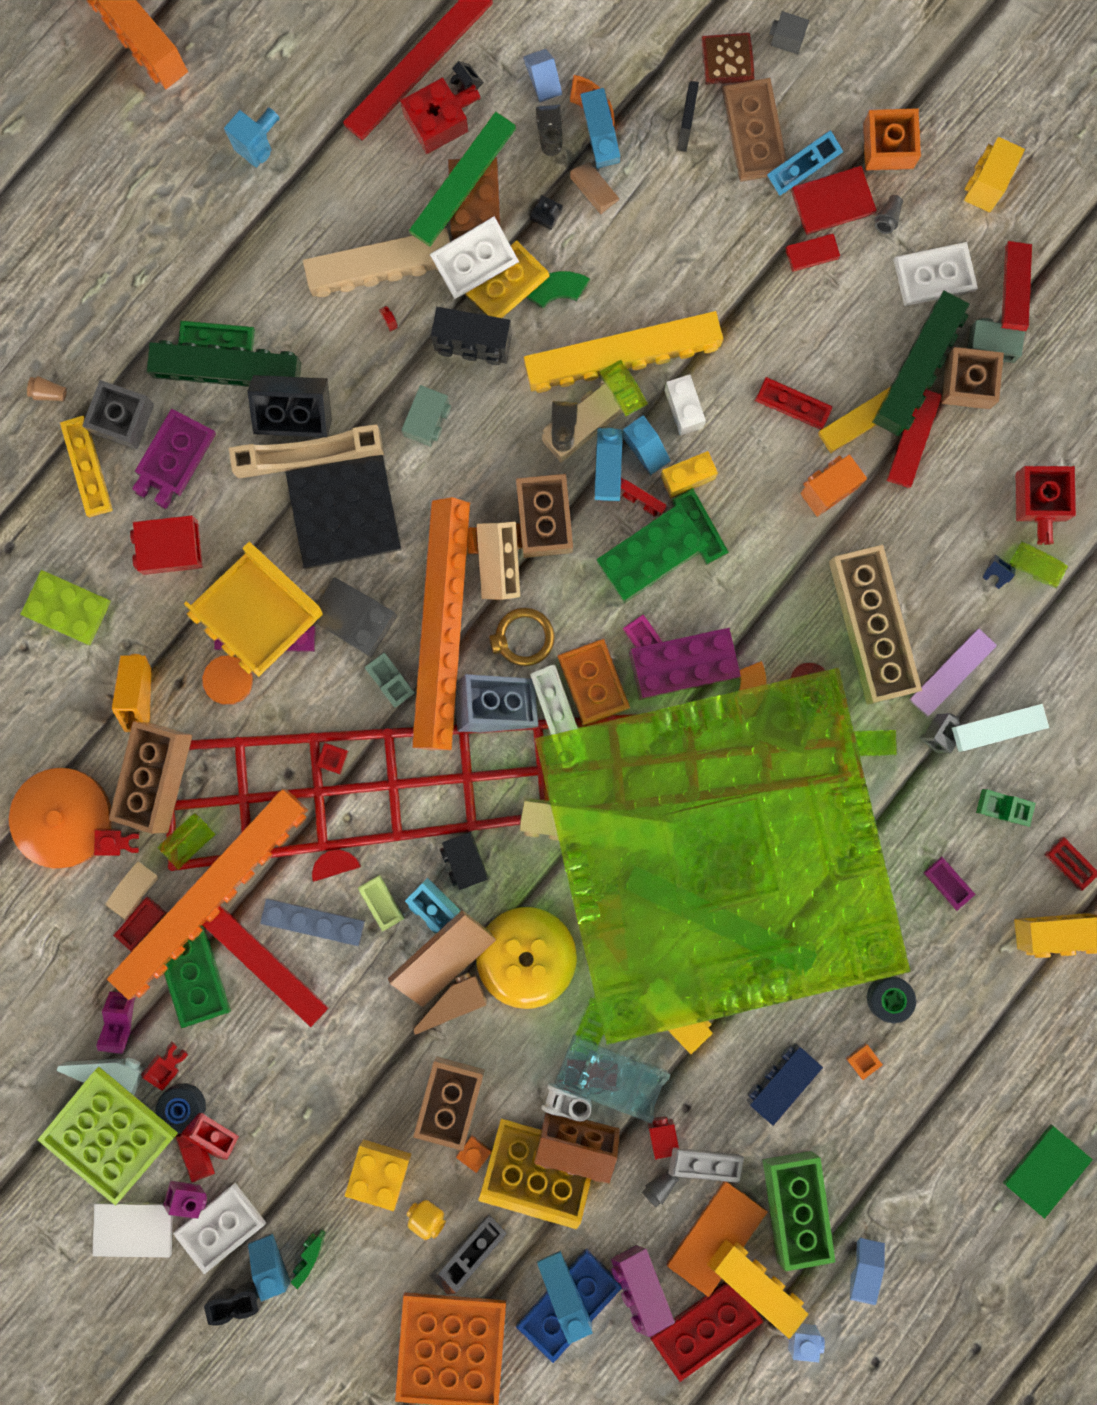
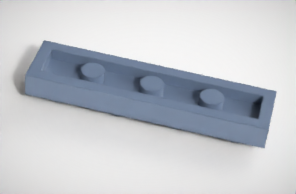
(312, 922)

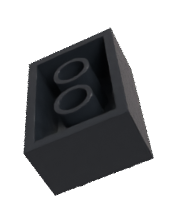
(471, 336)
(289, 406)

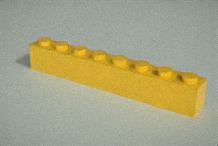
(634, 348)

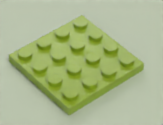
(107, 1136)

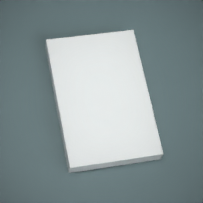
(474, 257)
(929, 272)
(220, 1228)
(132, 1230)

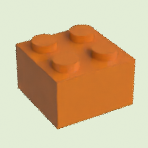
(891, 139)
(833, 485)

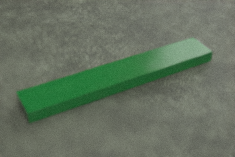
(462, 179)

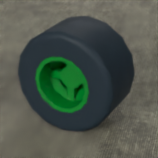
(898, 1005)

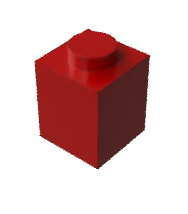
(662, 1137)

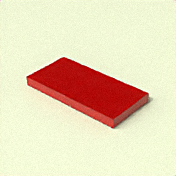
(705, 1330)

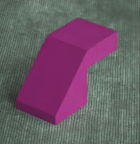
(117, 1023)

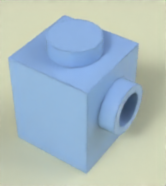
(806, 1343)

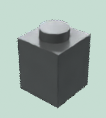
(788, 32)

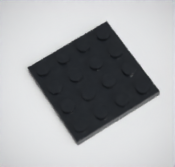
(343, 511)

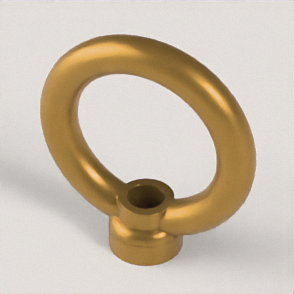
(499, 642)

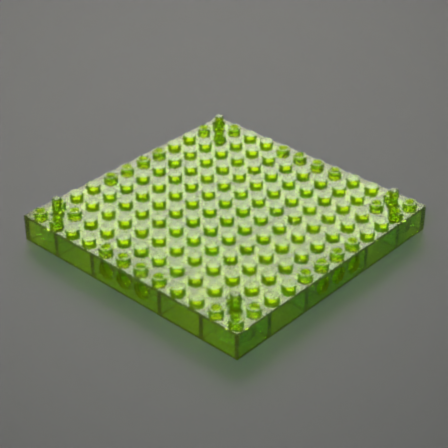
(722, 855)

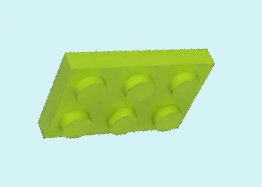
(65, 607)

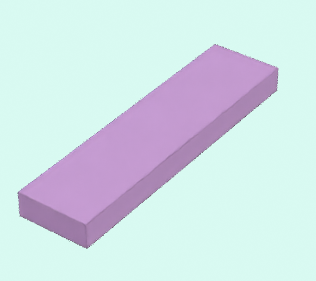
(952, 672)

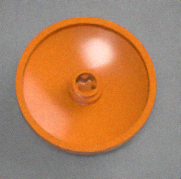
(57, 817)

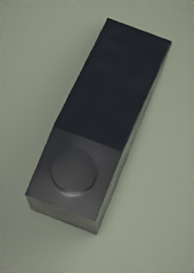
(468, 1256)

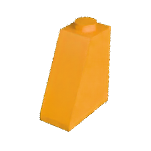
(132, 691)

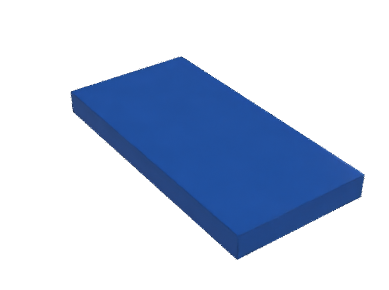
(596, 1290)

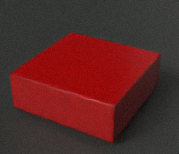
(332, 758)

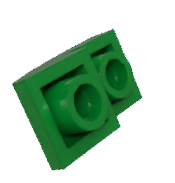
(310, 1254)

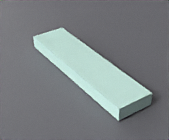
(1000, 727)

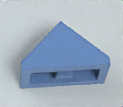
(543, 74)

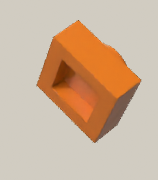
(864, 1061)
(474, 1154)

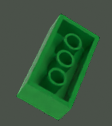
(652, 553)

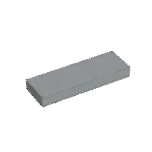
(706, 1165)

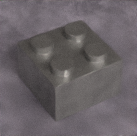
(118, 414)

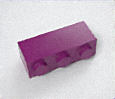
(642, 1291)

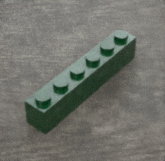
(921, 362)
(216, 364)

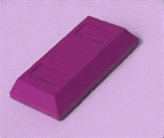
(949, 883)

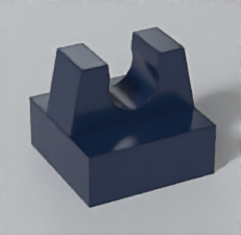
(1001, 569)

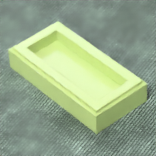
(381, 903)

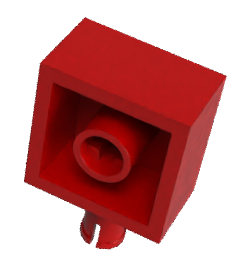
(437, 113)
(1033, 505)

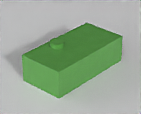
(798, 1210)

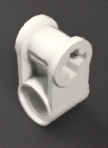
(565, 1104)

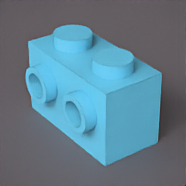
(432, 906)

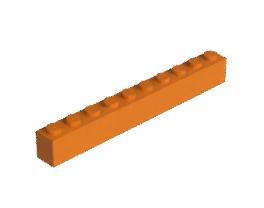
(441, 624)
(207, 894)

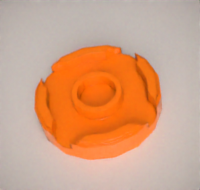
(227, 681)

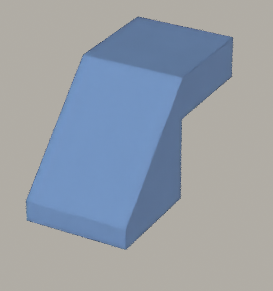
(869, 1270)

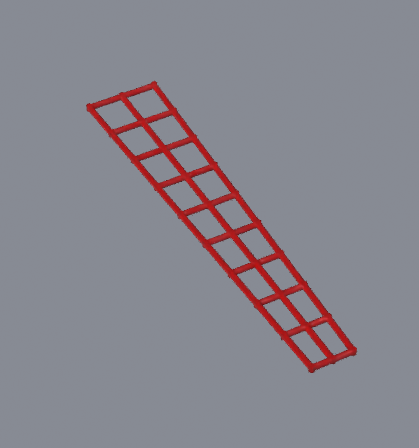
(318, 791)

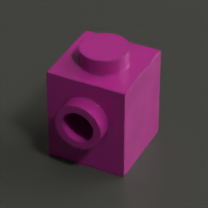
(185, 1199)

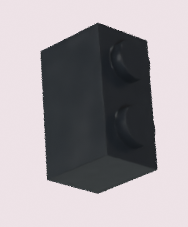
(464, 861)

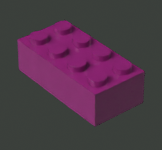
(684, 663)

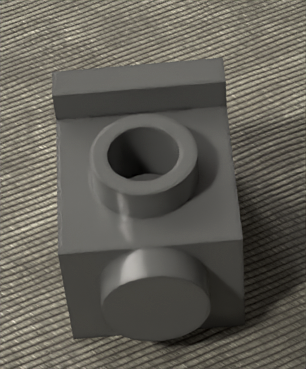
(940, 734)

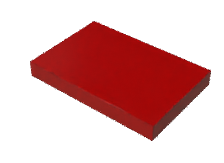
(833, 200)

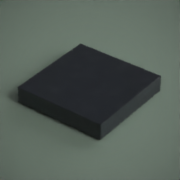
(688, 116)

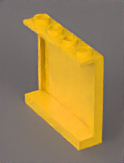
(254, 611)

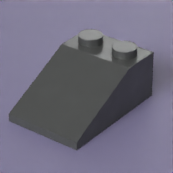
(354, 617)

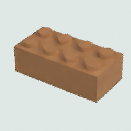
(150, 777)

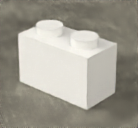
(684, 405)

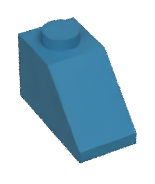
(646, 445)
(267, 1268)

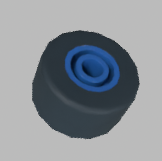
(189, 1104)

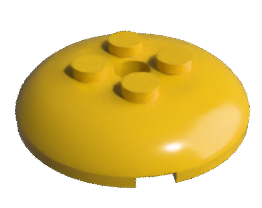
(553, 954)

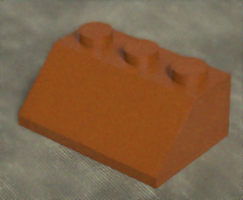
(578, 1147)

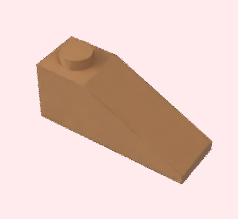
(459, 999)

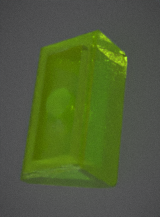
(186, 840)

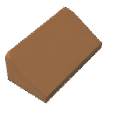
(594, 187)

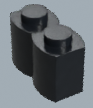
(232, 1303)

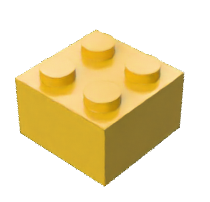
(993, 174)
(378, 1175)

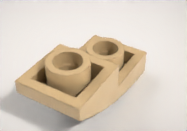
(131, 890)

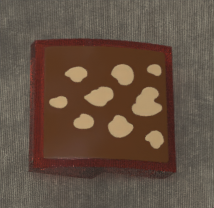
(727, 58)

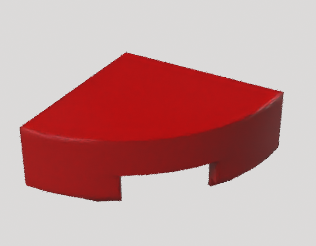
(388, 318)

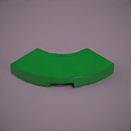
(559, 285)

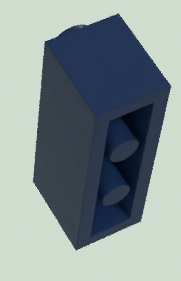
(783, 1083)

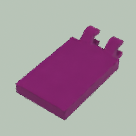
(172, 457)

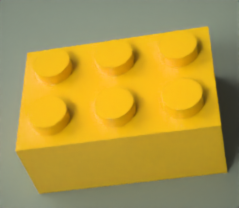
(1057, 934)

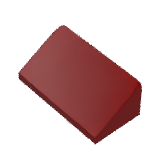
(210, 1136)

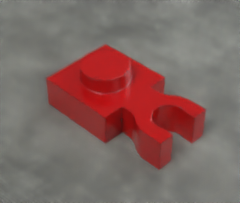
(110, 842)
(163, 1069)

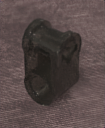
(550, 127)
(563, 422)

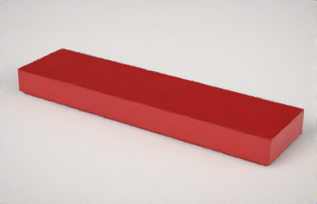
(1016, 286)
(913, 442)

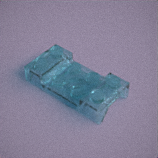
(611, 1078)

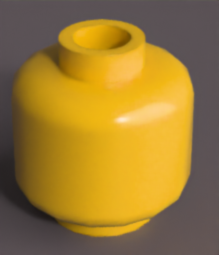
(425, 1219)

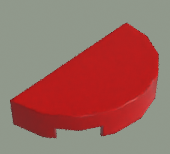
(334, 863)

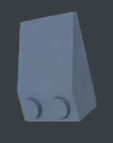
(495, 703)

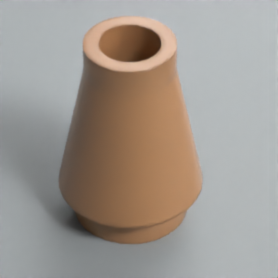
(45, 390)

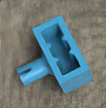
(250, 137)

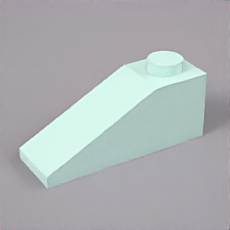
(124, 1071)

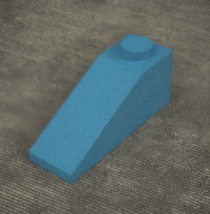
(600, 128)
(805, 162)
(608, 464)
(565, 1298)

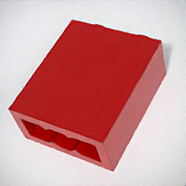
(166, 545)

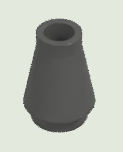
(889, 215)
(660, 1188)

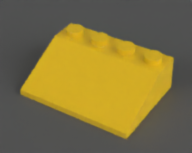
(528, 1188)

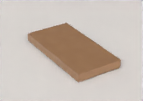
(754, 128)
(441, 958)

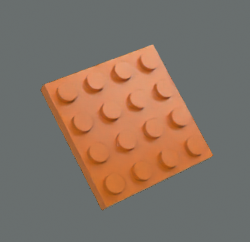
(450, 1350)

